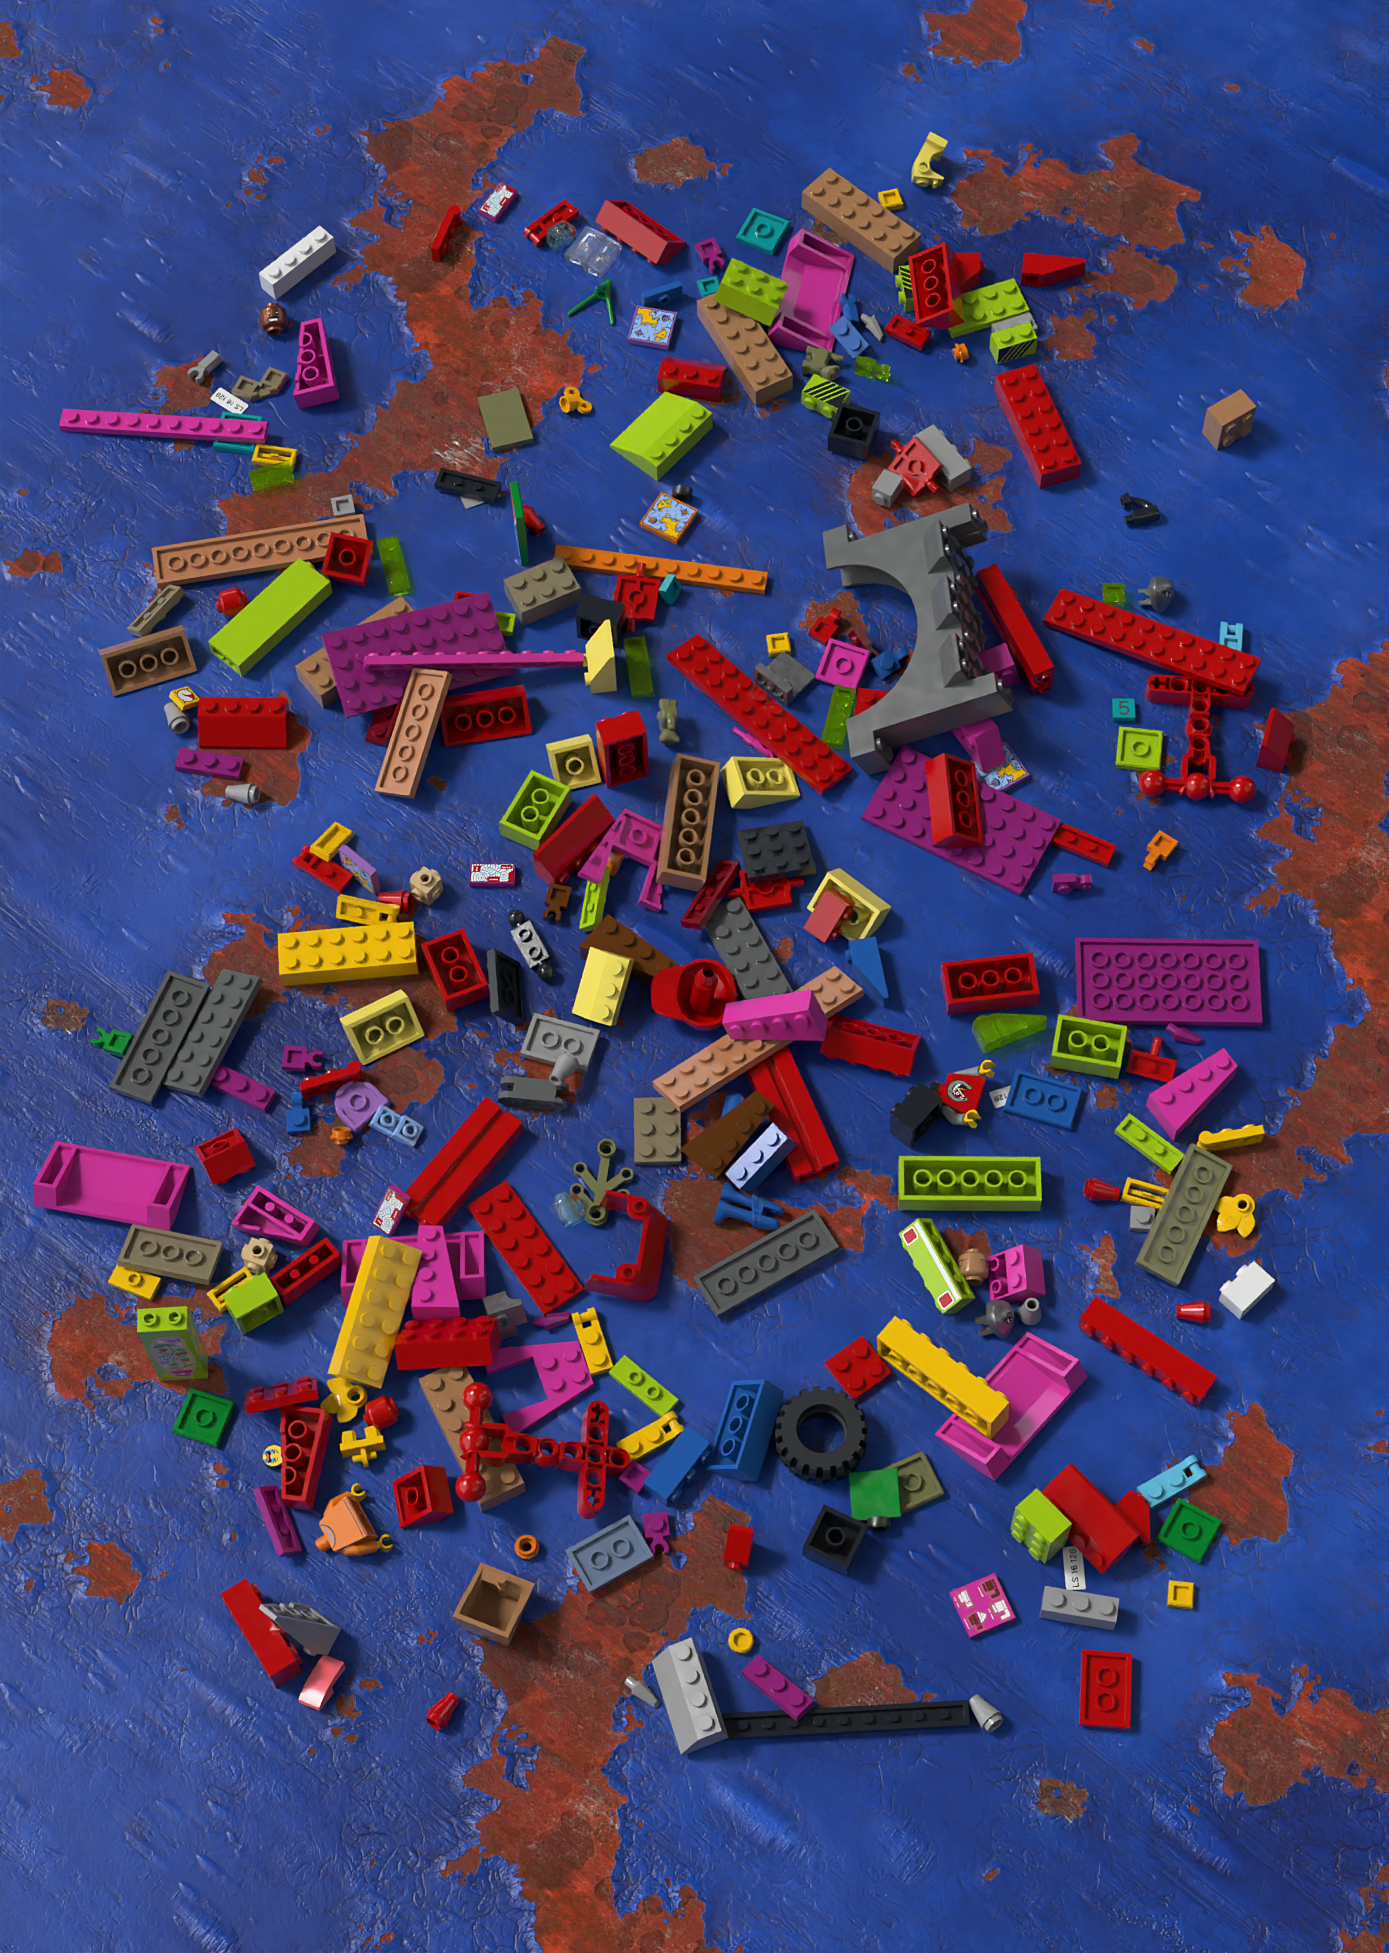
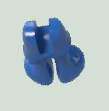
(758, 1206)

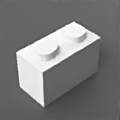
(1246, 1290)

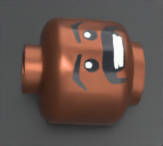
(273, 319)

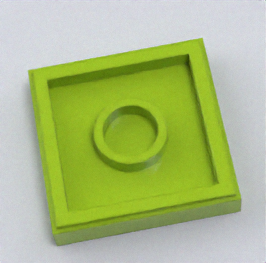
(1138, 749)

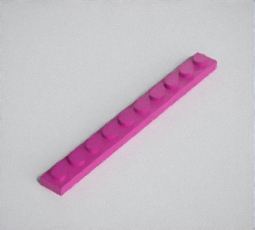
(164, 426)
(482, 660)

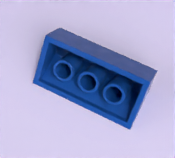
(745, 1429)

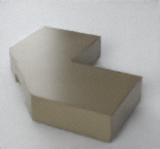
(268, 386)

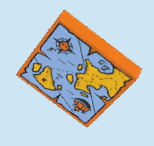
(668, 518)

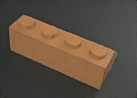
(147, 660)

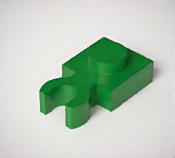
(114, 1043)

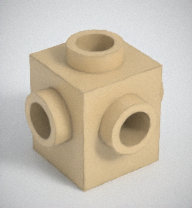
(426, 885)
(259, 1256)

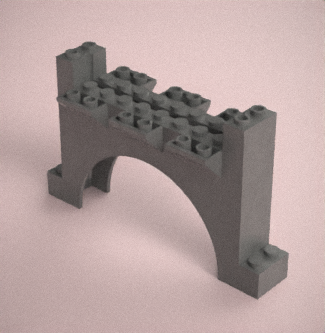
(945, 677)

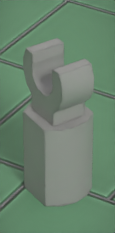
(205, 366)

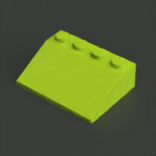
(663, 434)

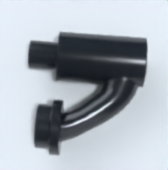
(1146, 514)

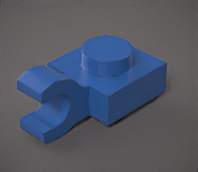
(887, 662)
(298, 1119)

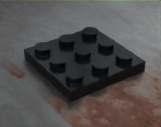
(776, 852)

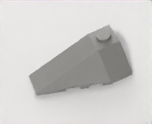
(304, 1625)

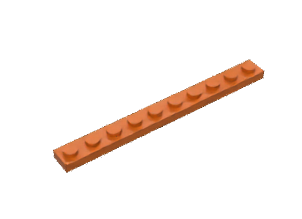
(658, 568)

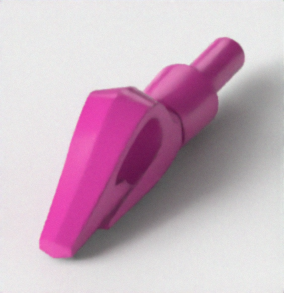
(749, 739)

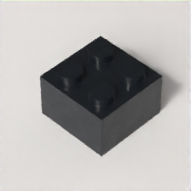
(853, 431)
(592, 614)
(915, 1114)
(835, 1540)

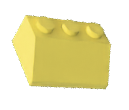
(868, 908)
(603, 986)
(382, 1027)

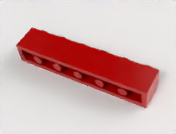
(1146, 1351)

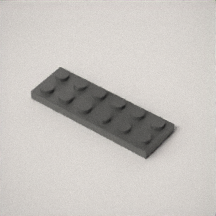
(745, 951)
(212, 1032)
(159, 1037)
(765, 1263)

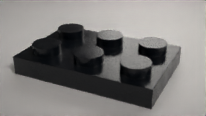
(505, 987)

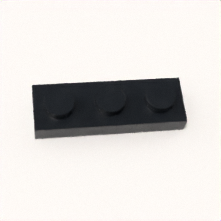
(468, 485)

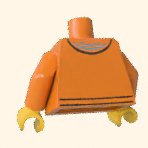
(348, 1528)

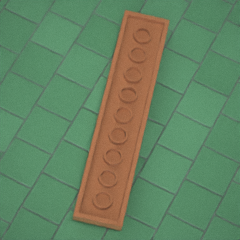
(250, 551)
(732, 1057)

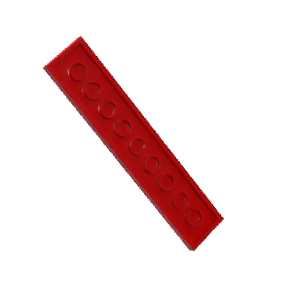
(1152, 642)
(759, 714)

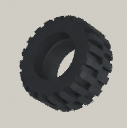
(828, 1405)

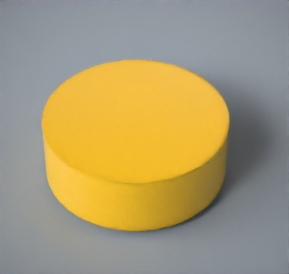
(740, 1641)

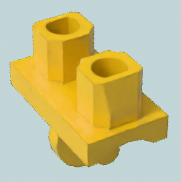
(362, 1449)

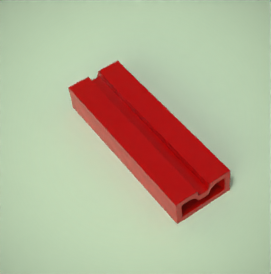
(1015, 630)
(794, 1111)
(462, 1164)

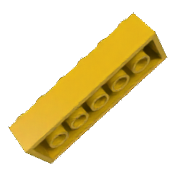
(347, 953)
(375, 1312)
(943, 1377)

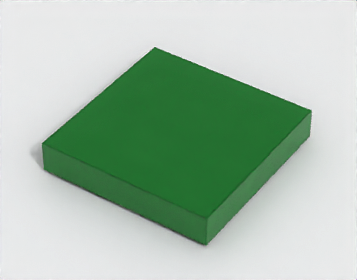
(203, 1418)
(875, 1494)
(1188, 1530)

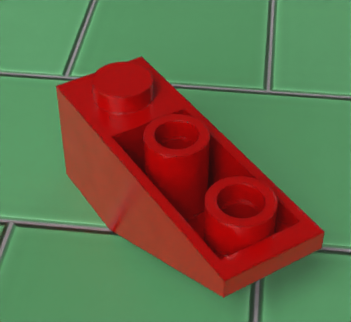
(1049, 269)

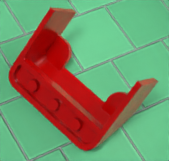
(641, 1279)

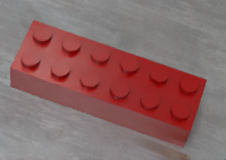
(1037, 426)

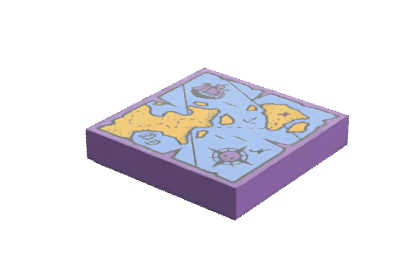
(652, 327)
(1005, 775)
(361, 869)

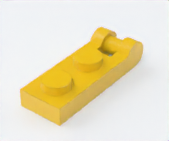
(365, 911)
(1231, 1138)
(592, 1342)
(651, 1437)

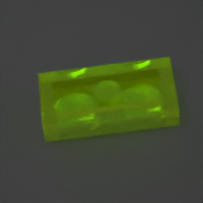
(271, 476)

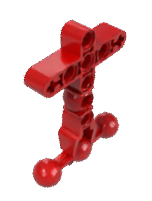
(1196, 785)
(475, 1443)

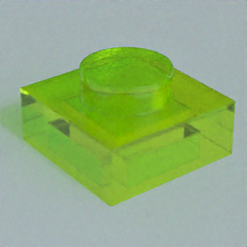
(1113, 594)

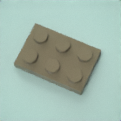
(656, 1132)

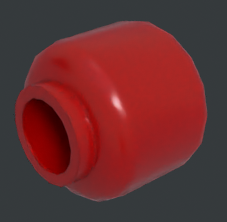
(231, 602)
(381, 1413)

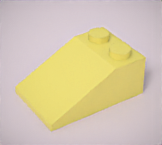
(600, 661)
(758, 782)

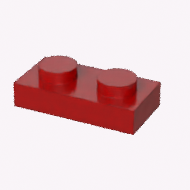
(908, 332)

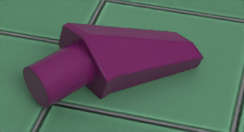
(1183, 1034)
(552, 1320)

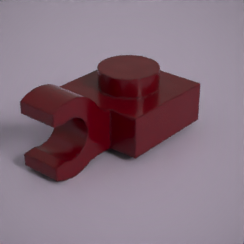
(859, 639)

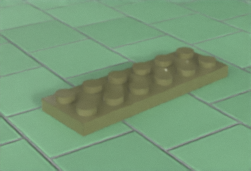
(1183, 1215)

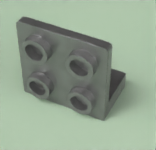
(783, 677)

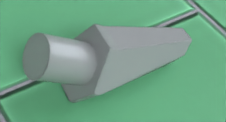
(872, 325)
(641, 1690)

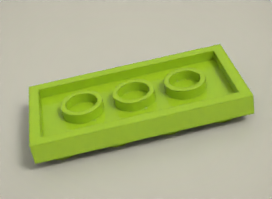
(990, 306)

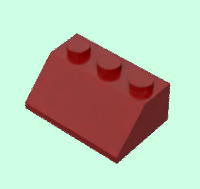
(691, 378)

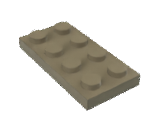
(170, 1254)

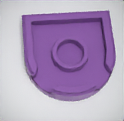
(358, 1103)

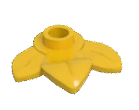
(1233, 1217)
(341, 1401)

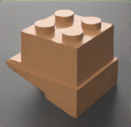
(493, 1604)

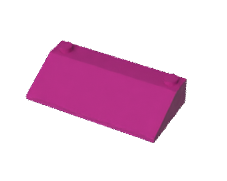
(811, 305)
(111, 1185)
(465, 1254)
(1037, 1383)

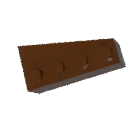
(725, 1138)

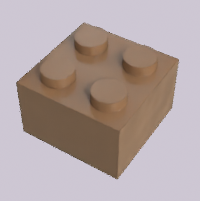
(1229, 419)

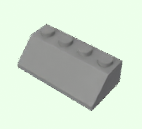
(689, 1696)

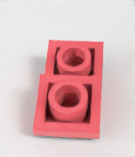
(320, 1682)

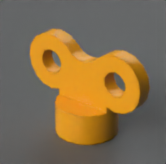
(574, 401)

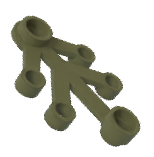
(601, 1185)

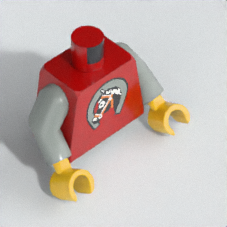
(963, 1093)

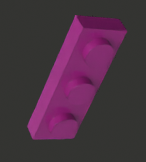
(209, 764)
(242, 1088)
(277, 1521)
(777, 1688)

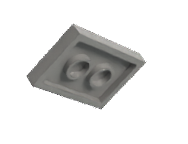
(553, 1037)

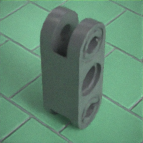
(532, 1093)

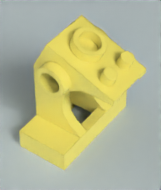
(921, 171)

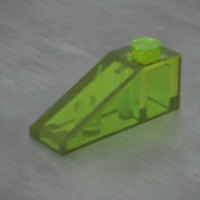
(1001, 1029)

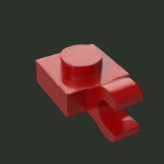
(825, 628)

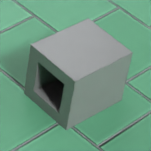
(887, 488)

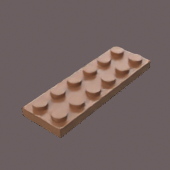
(413, 733)

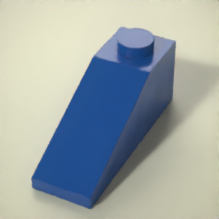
(867, 966)

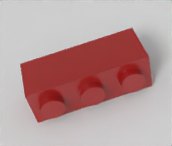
(306, 1271)

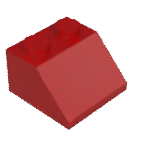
(348, 559)
(1275, 743)
(225, 1156)
(422, 1496)

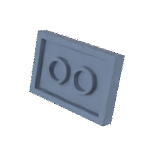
(609, 1554)

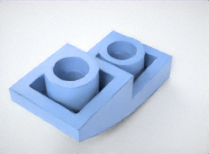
(396, 1126)

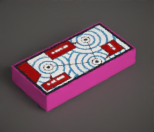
(497, 202)
(492, 874)
(391, 1210)

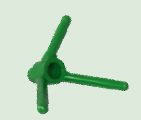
(602, 292)

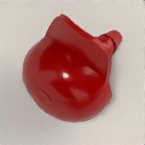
(694, 993)

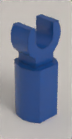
(849, 309)

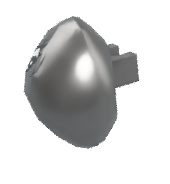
(1160, 593)
(998, 1319)

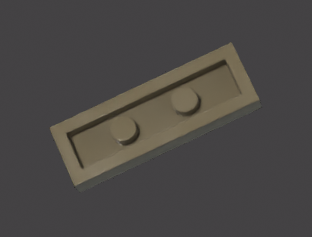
(156, 611)

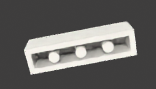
(297, 262)

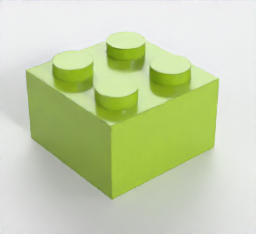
(253, 1303)

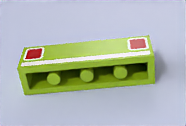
(936, 1266)

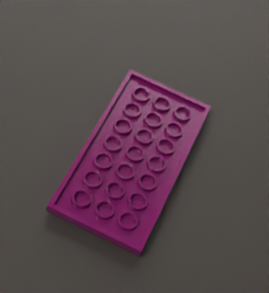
(448, 627)
(1012, 830)
(1168, 981)

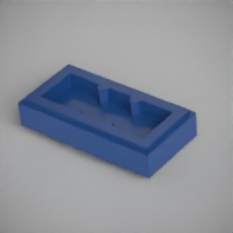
(662, 295)

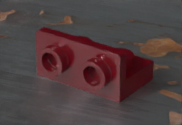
(383, 726)

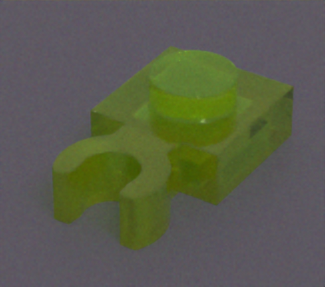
(869, 368)

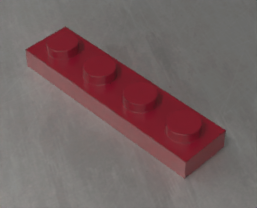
(710, 894)

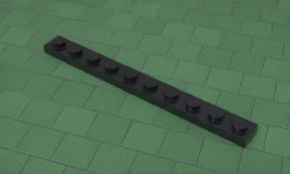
(848, 1720)

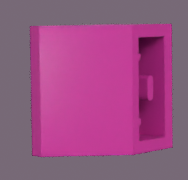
(1016, 1274)

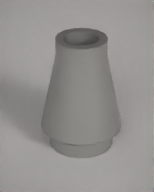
(177, 720)
(244, 793)
(564, 1067)
(1030, 1312)
(985, 1713)

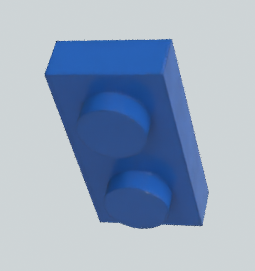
(849, 337)

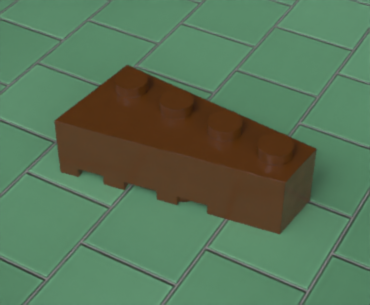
(620, 940)

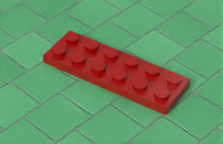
(525, 1248)

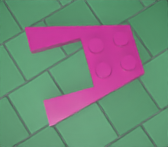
(636, 839)
(561, 1374)

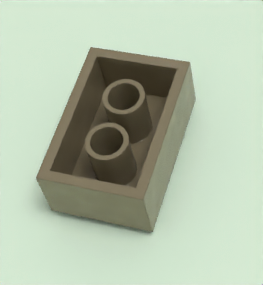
(542, 590)

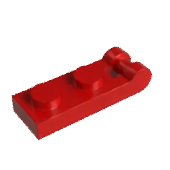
(562, 212)
(446, 232)
(326, 872)
(331, 1080)

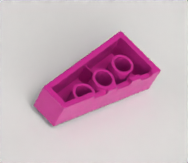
(315, 369)
(1188, 1094)
(433, 1283)

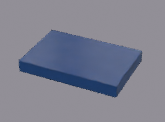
(1043, 1100)

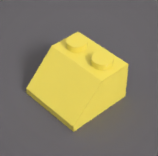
(574, 762)

